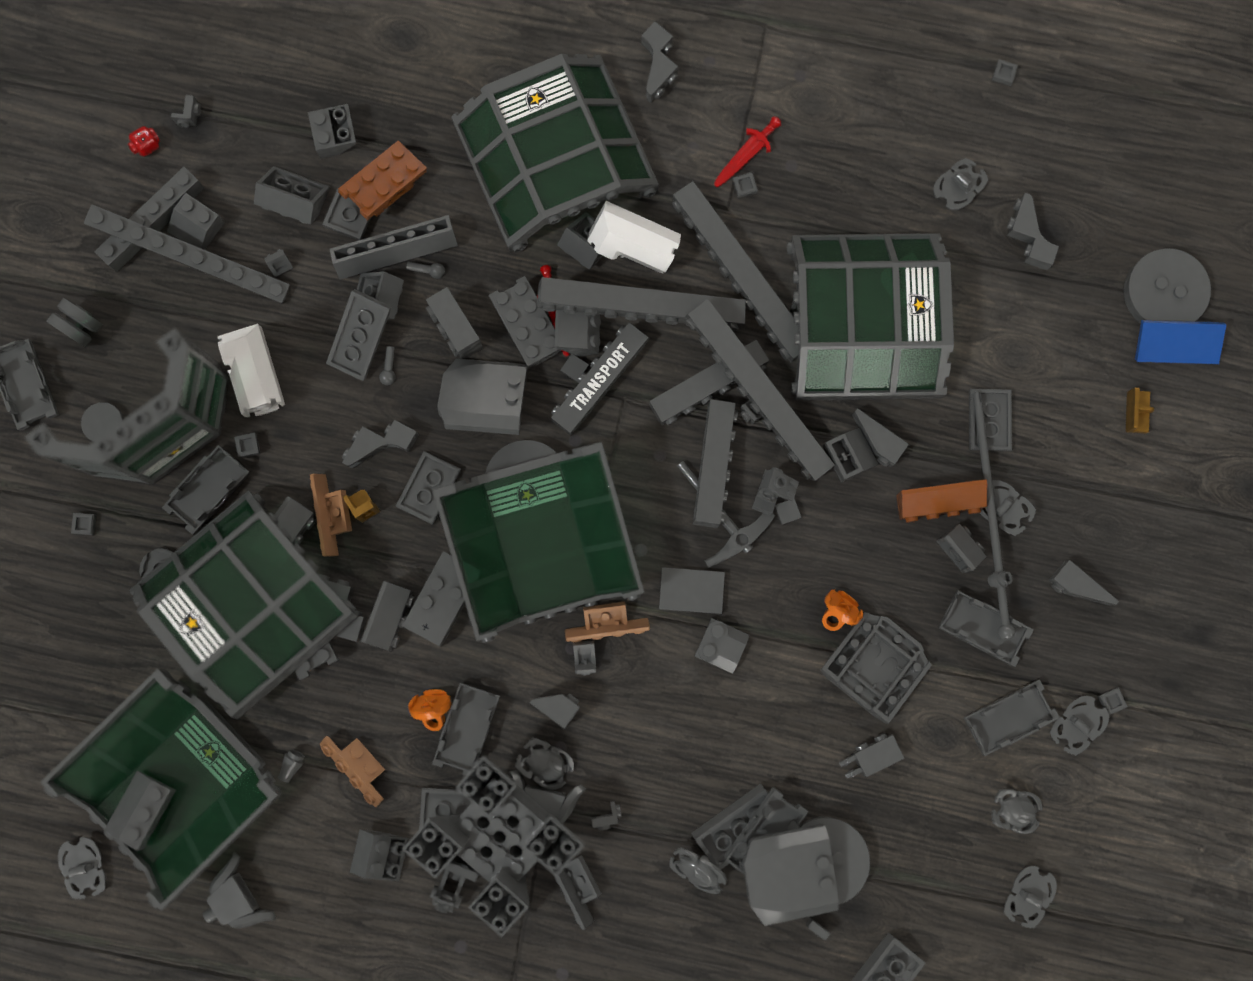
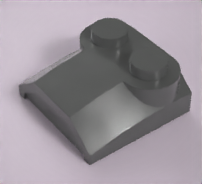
(722, 645)

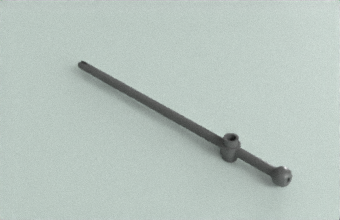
(999, 578)

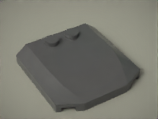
(482, 396)
(877, 666)
(790, 875)

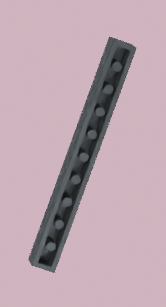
(738, 268)
(632, 302)
(759, 390)

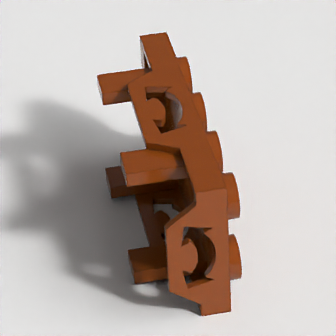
(383, 180)

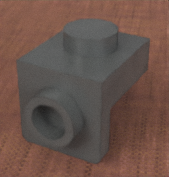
(191, 111)
(584, 657)
(603, 822)

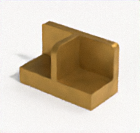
(1138, 411)
(361, 505)

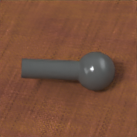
(435, 270)
(387, 376)

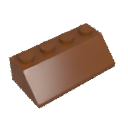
(942, 499)

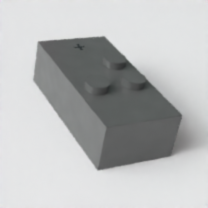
(437, 603)

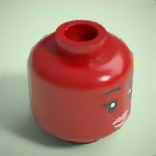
(143, 141)

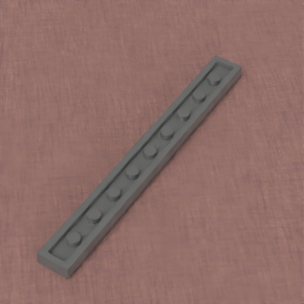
(186, 254)

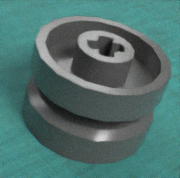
(74, 322)

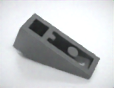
(883, 443)
(1075, 582)

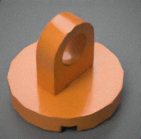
(843, 608)
(430, 706)

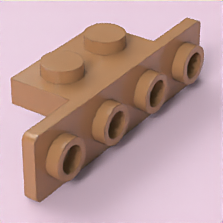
(331, 514)
(606, 621)
(357, 765)

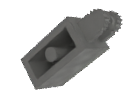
(874, 756)

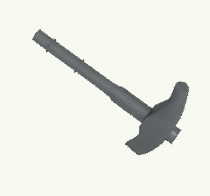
(740, 538)

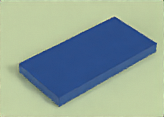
(1180, 342)

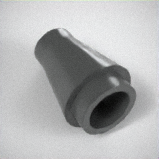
(291, 764)

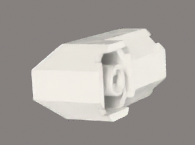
(633, 237)
(251, 370)

